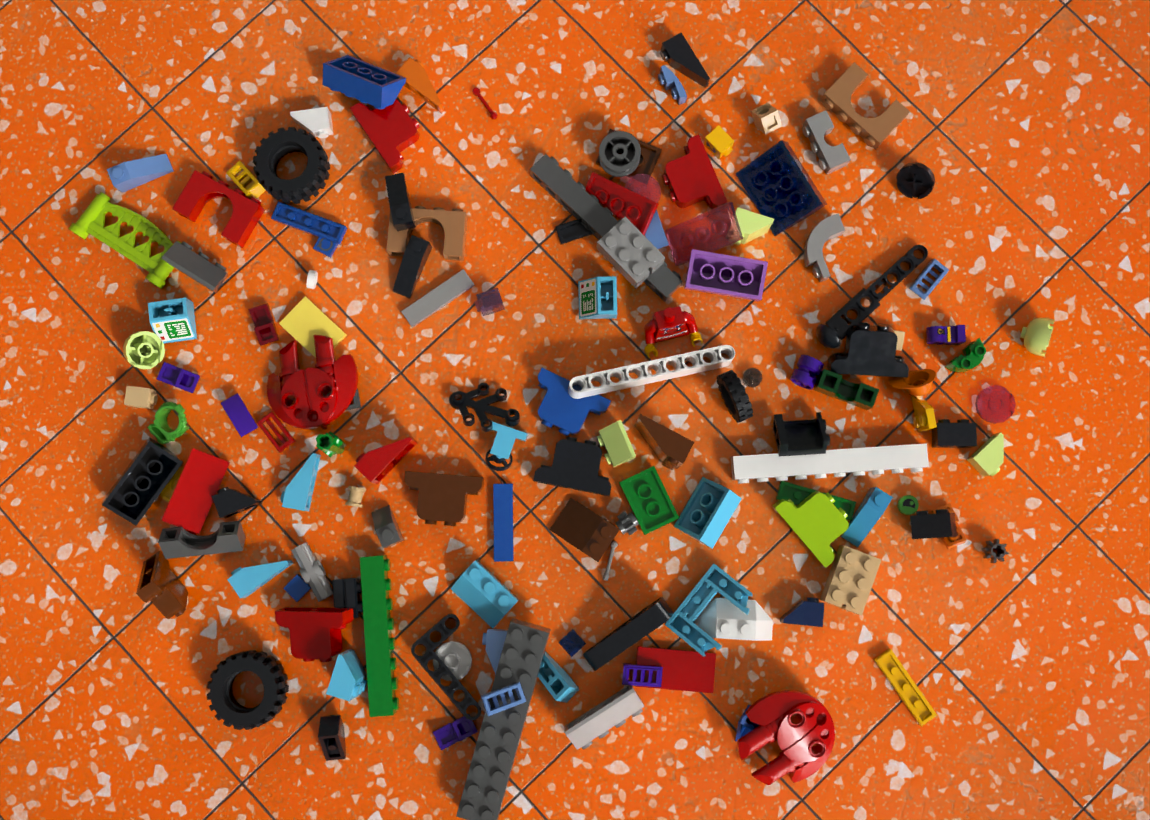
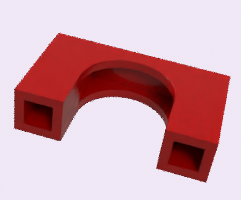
(203, 188)

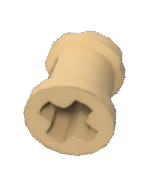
(355, 496)

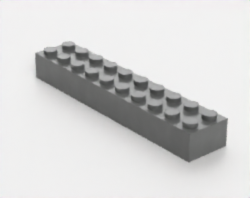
(502, 731)

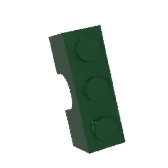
(852, 393)

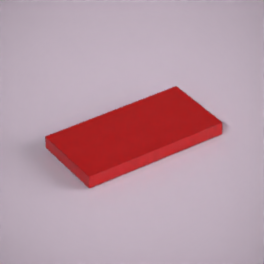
(194, 491)
(681, 668)

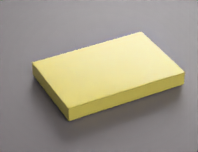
(306, 321)

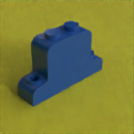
(561, 409)

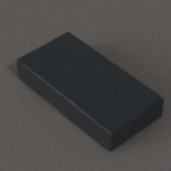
(571, 231)

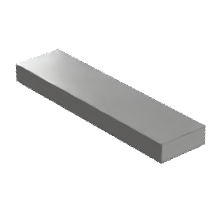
(437, 298)

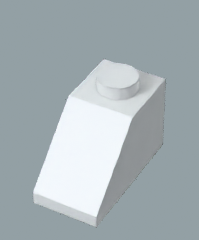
(315, 121)

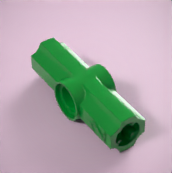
(330, 444)

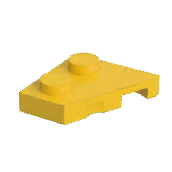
(924, 414)

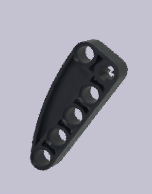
(628, 633)

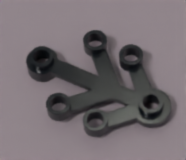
(482, 406)

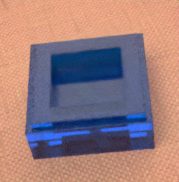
(572, 642)

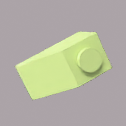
(989, 456)

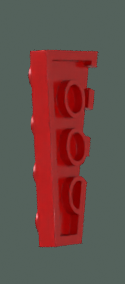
(622, 201)

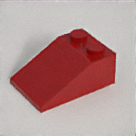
(381, 461)

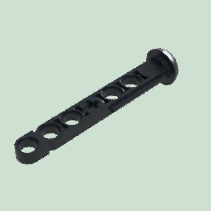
(837, 327)

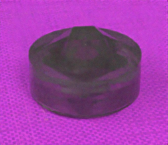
(752, 377)

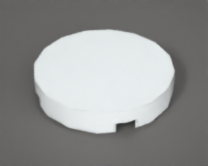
(455, 657)

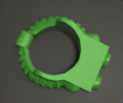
(161, 429)

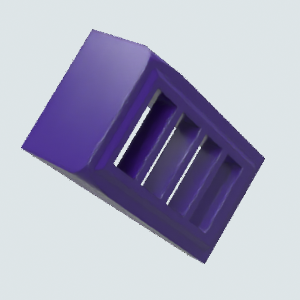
(625, 675)

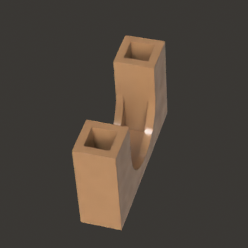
(872, 130)
(452, 222)

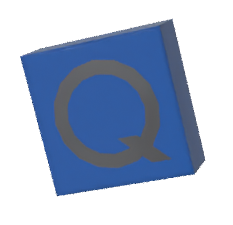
(325, 247)

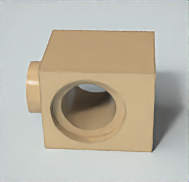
(766, 118)
(140, 397)

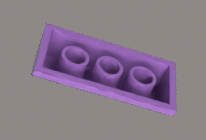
(726, 275)

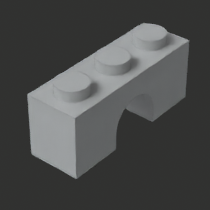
(830, 157)

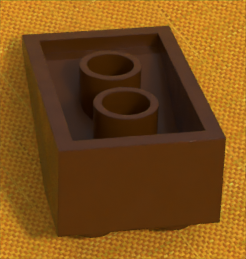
(584, 529)

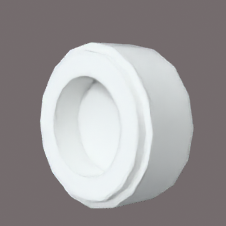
(312, 279)

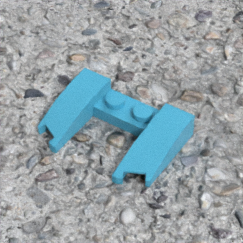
(683, 619)

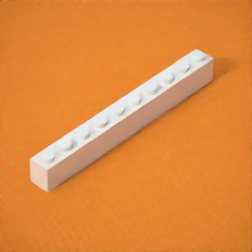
(833, 462)

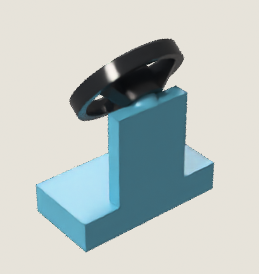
(503, 445)

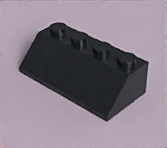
(142, 481)

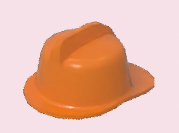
(917, 383)

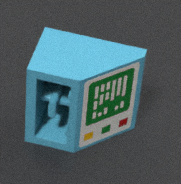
(598, 298)
(173, 320)

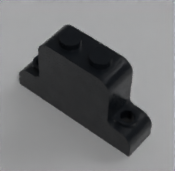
(869, 352)
(575, 468)

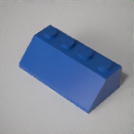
(362, 81)

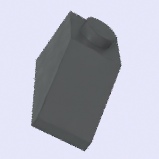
(386, 527)

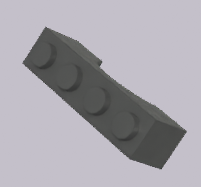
(179, 543)

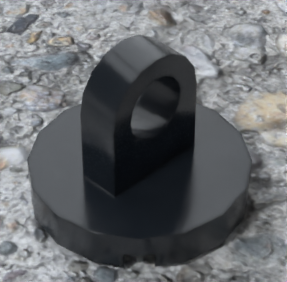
(915, 180)

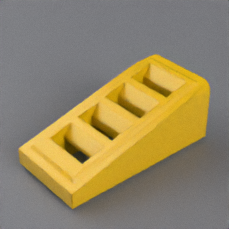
(254, 189)

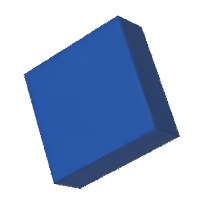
(297, 588)

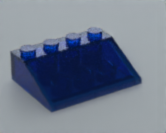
(781, 187)

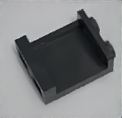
(800, 436)

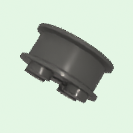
(619, 164)

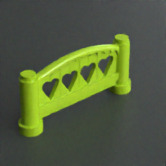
(93, 222)

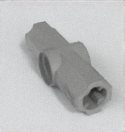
(312, 571)

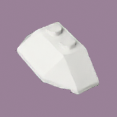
(726, 621)

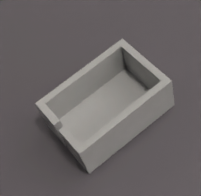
(630, 252)

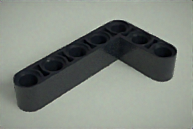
(443, 669)

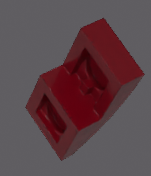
(264, 324)

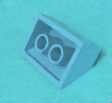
(707, 512)
(484, 593)
(347, 677)

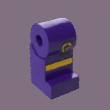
(946, 335)

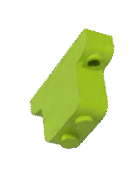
(815, 523)

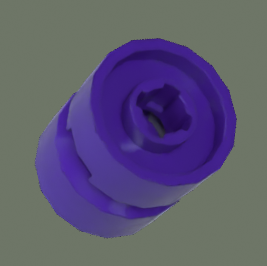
(807, 370)

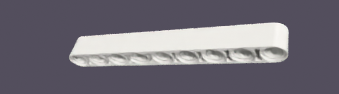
(644, 377)

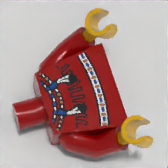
(669, 325)

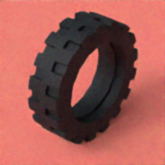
(734, 396)

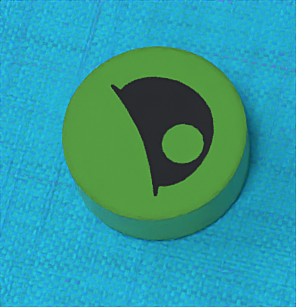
(908, 505)

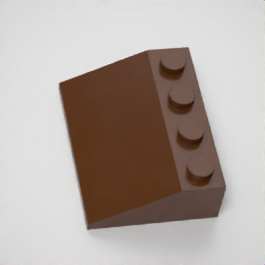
(666, 444)

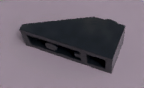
(682, 58)
(399, 202)
(412, 266)

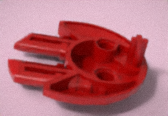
(311, 386)
(793, 734)

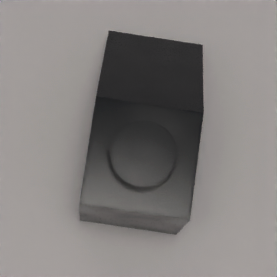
(231, 502)
(332, 737)

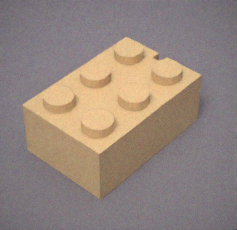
(850, 579)

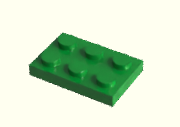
(649, 500)

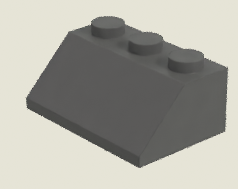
(196, 265)

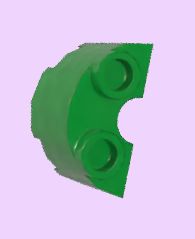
(972, 357)

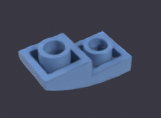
(671, 82)
(655, 232)

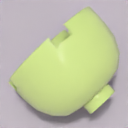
(1037, 335)
(143, 350)

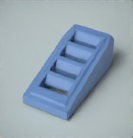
(933, 263)
(521, 698)

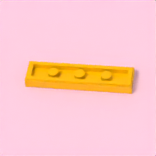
(905, 687)

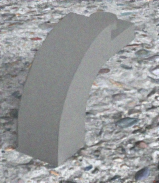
(813, 250)

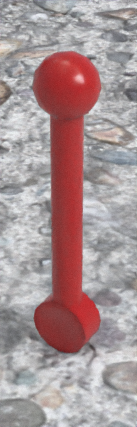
(476, 91)

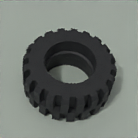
(278, 146)
(222, 694)

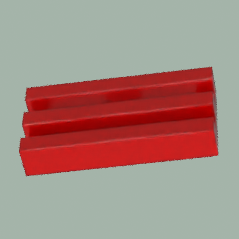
(286, 444)

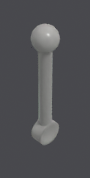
(614, 544)

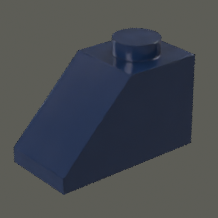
(805, 613)

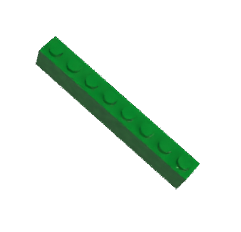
(378, 636)

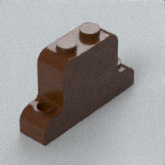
(443, 495)
(162, 587)

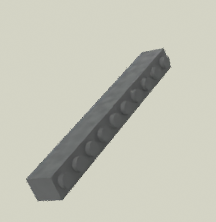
(593, 215)

